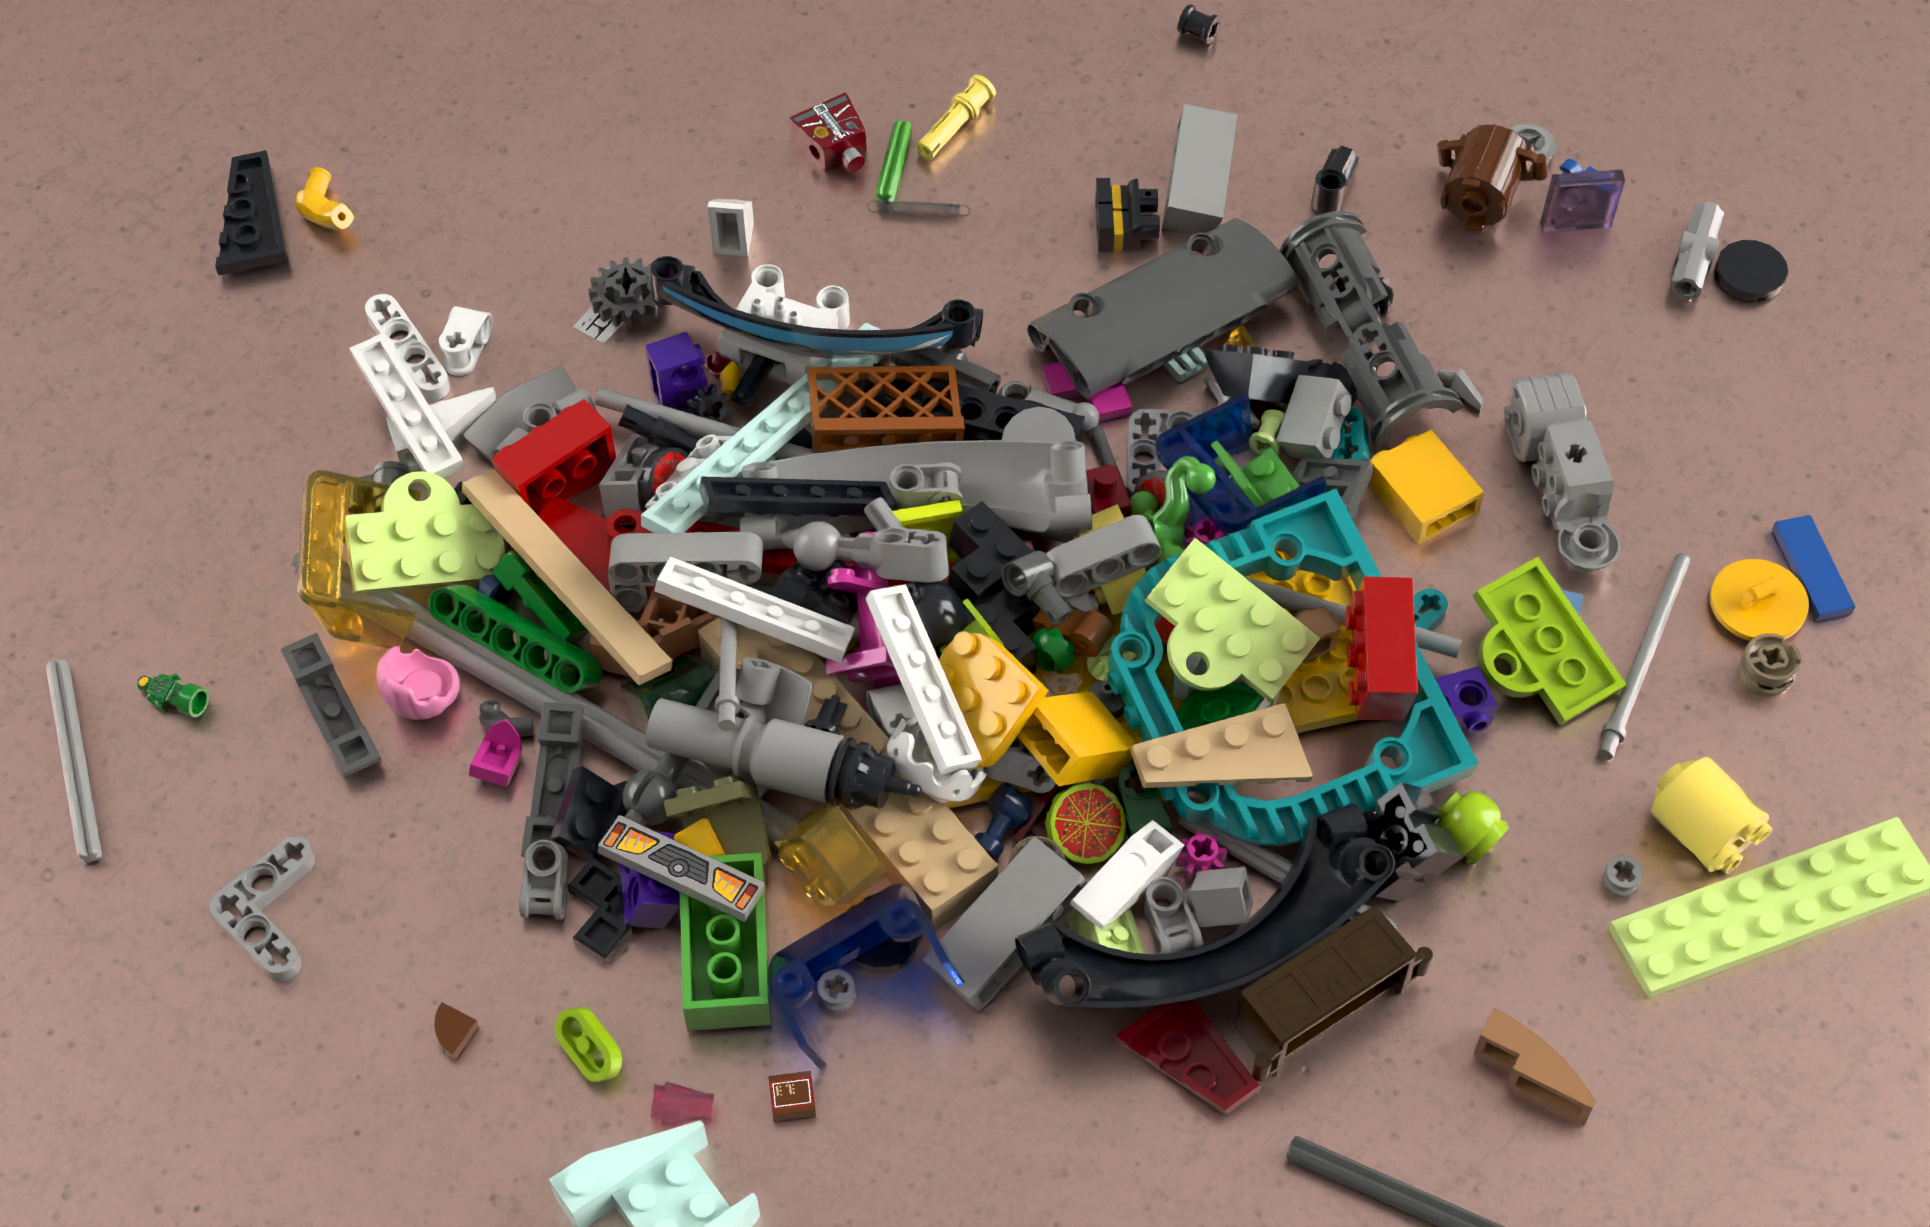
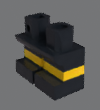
(1120, 217)

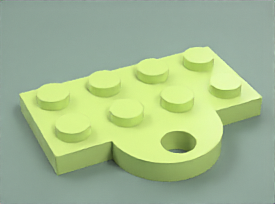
(420, 540)
(1227, 625)

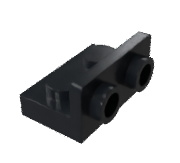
(587, 812)

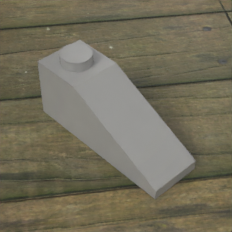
(621, 483)

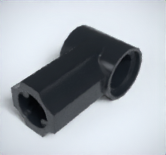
(1334, 180)

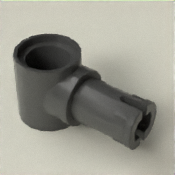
(1033, 577)

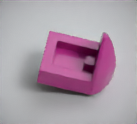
(497, 754)

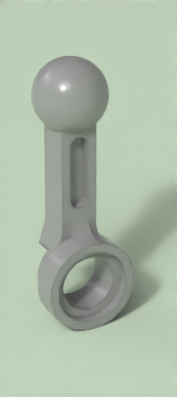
(1045, 399)

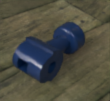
(1009, 810)

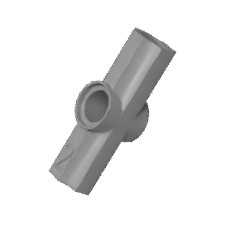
(1697, 250)

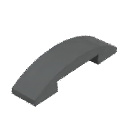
(330, 705)
(558, 755)

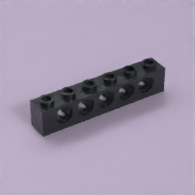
(983, 411)

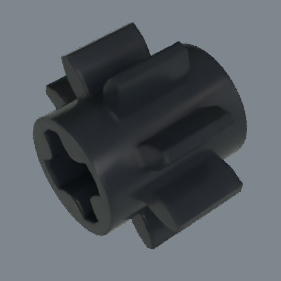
(719, 406)

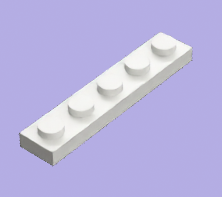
(407, 407)
(754, 609)
(923, 679)

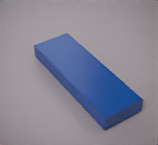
(1813, 567)

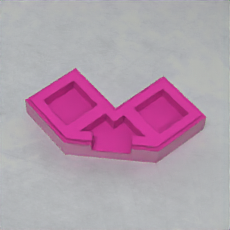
(1110, 402)

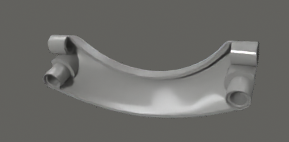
(1022, 482)

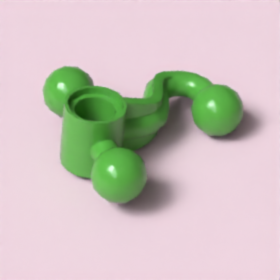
(1169, 520)

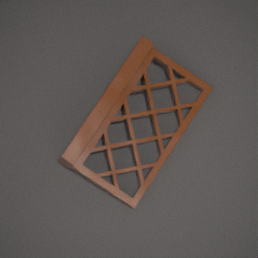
(855, 432)

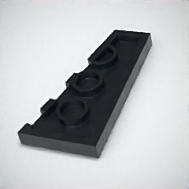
(252, 218)

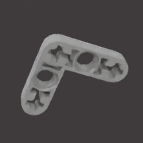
(1158, 422)
(252, 902)

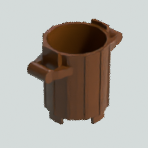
(1486, 173)

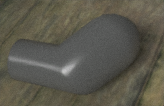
(492, 714)

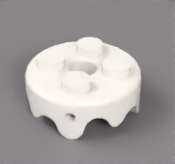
(916, 764)

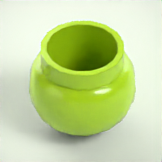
(1472, 823)

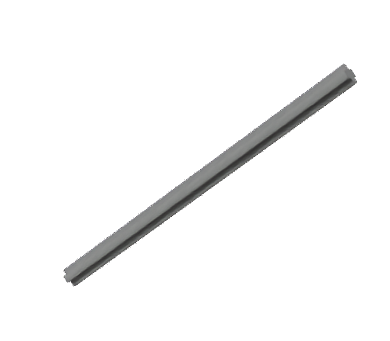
(599, 725)

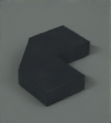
(605, 929)

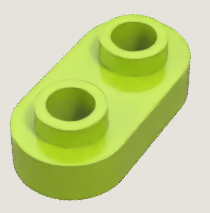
(589, 1049)

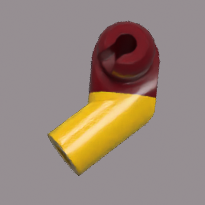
(723, 370)

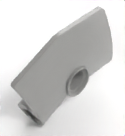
(522, 410)
(768, 693)

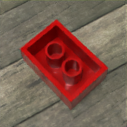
(559, 457)
(1382, 648)

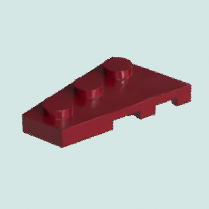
(1191, 1052)

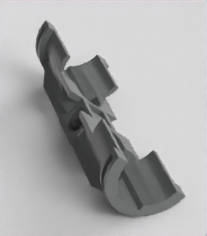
(1414, 379)

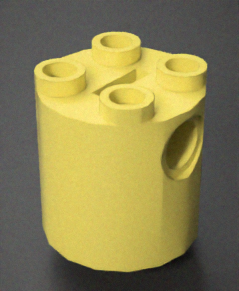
(1708, 813)

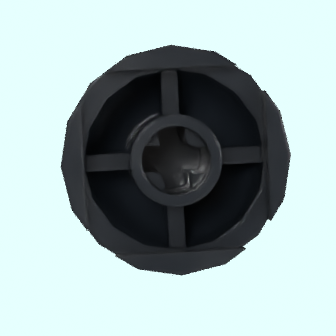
(939, 610)

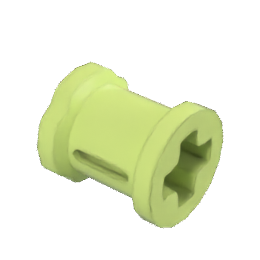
(1267, 433)

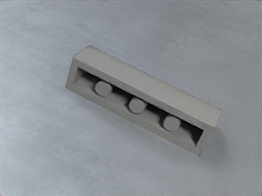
(1199, 170)
(1023, 897)

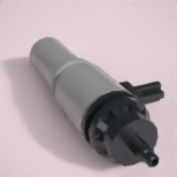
(783, 755)

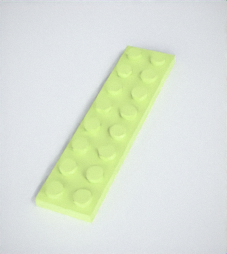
(1772, 907)

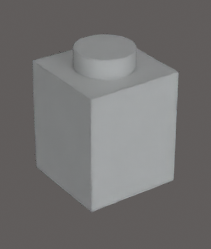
(1220, 897)

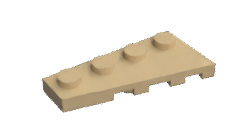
(1229, 751)

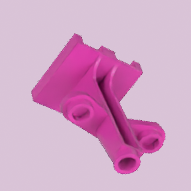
(872, 659)

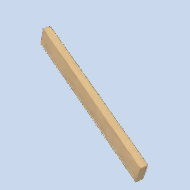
(567, 577)

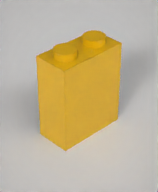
(1424, 486)
(1076, 739)

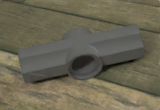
(967, 373)

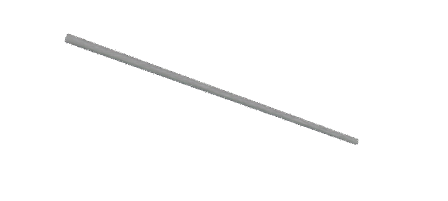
(1284, 597)

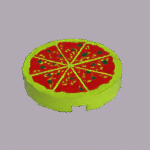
(1086, 823)

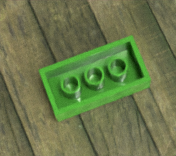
(725, 959)

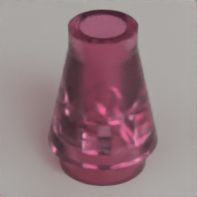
(679, 1103)

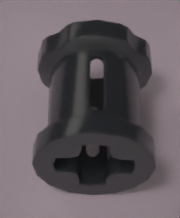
(1198, 24)

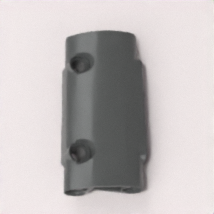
(1165, 307)

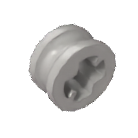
(1626, 864)
(842, 1000)

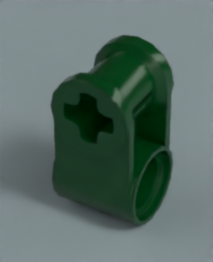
(1140, 807)

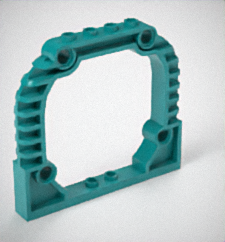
(1321, 541)

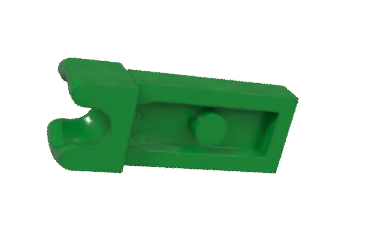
(538, 597)

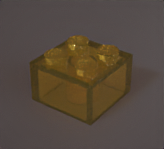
(829, 857)

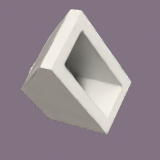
(731, 226)

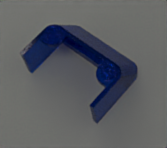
(1225, 502)
(887, 914)

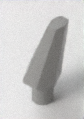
(1462, 387)

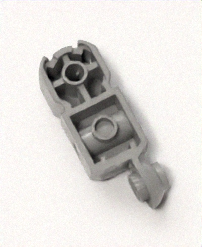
(1552, 426)

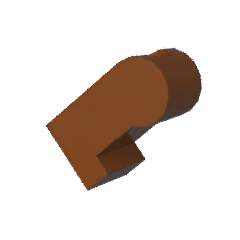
(1084, 629)

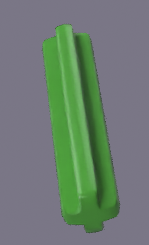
(893, 161)

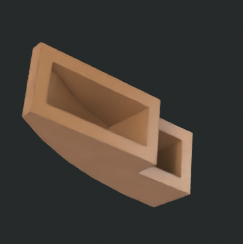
(1534, 1067)

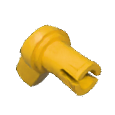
(316, 208)

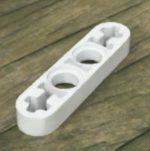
(410, 345)

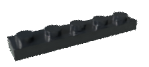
(791, 496)

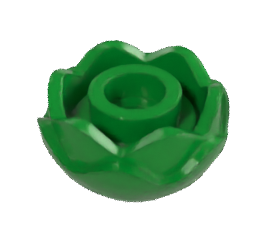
(1053, 650)

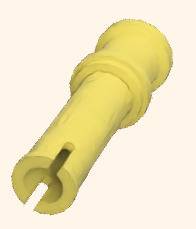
(963, 108)

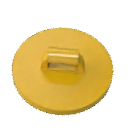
(1758, 599)

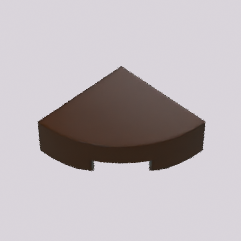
(453, 1029)

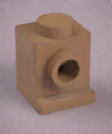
(1325, 626)

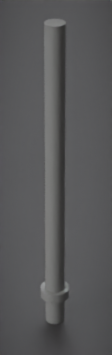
(727, 703)
(1614, 731)

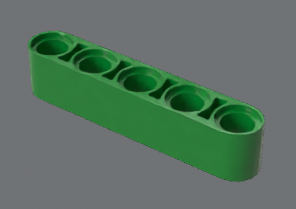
(531, 638)

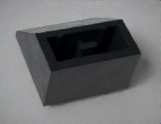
(1256, 372)

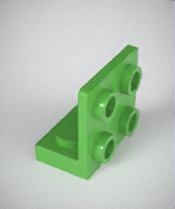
(1260, 479)

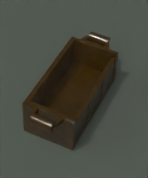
(1325, 988)

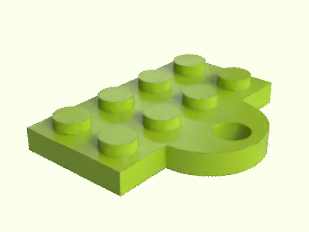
(1543, 644)

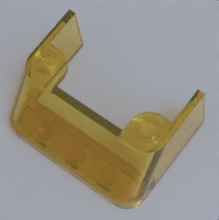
(325, 502)

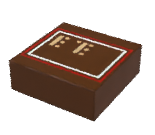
(792, 1096)

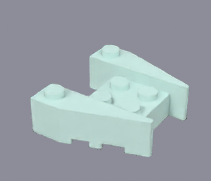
(650, 1185)

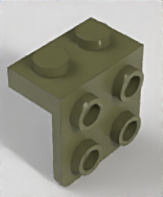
(732, 811)

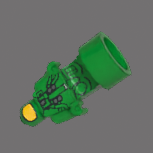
(166, 690)

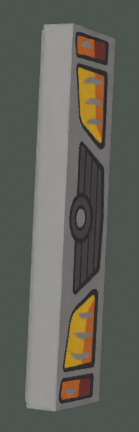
(681, 868)

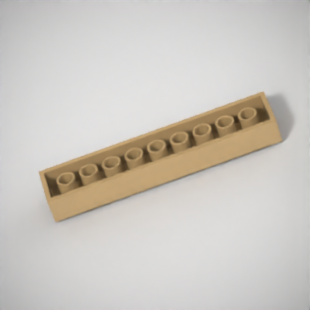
(910, 836)

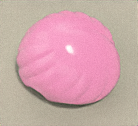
(416, 683)

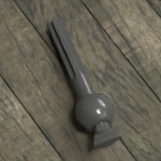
(648, 789)

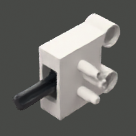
(767, 299)

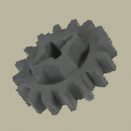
(611, 297)

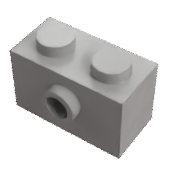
(1314, 417)

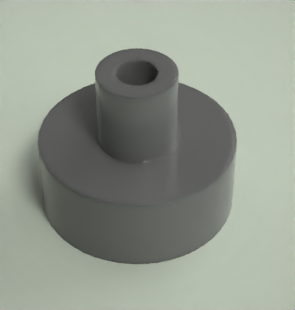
(1112, 702)

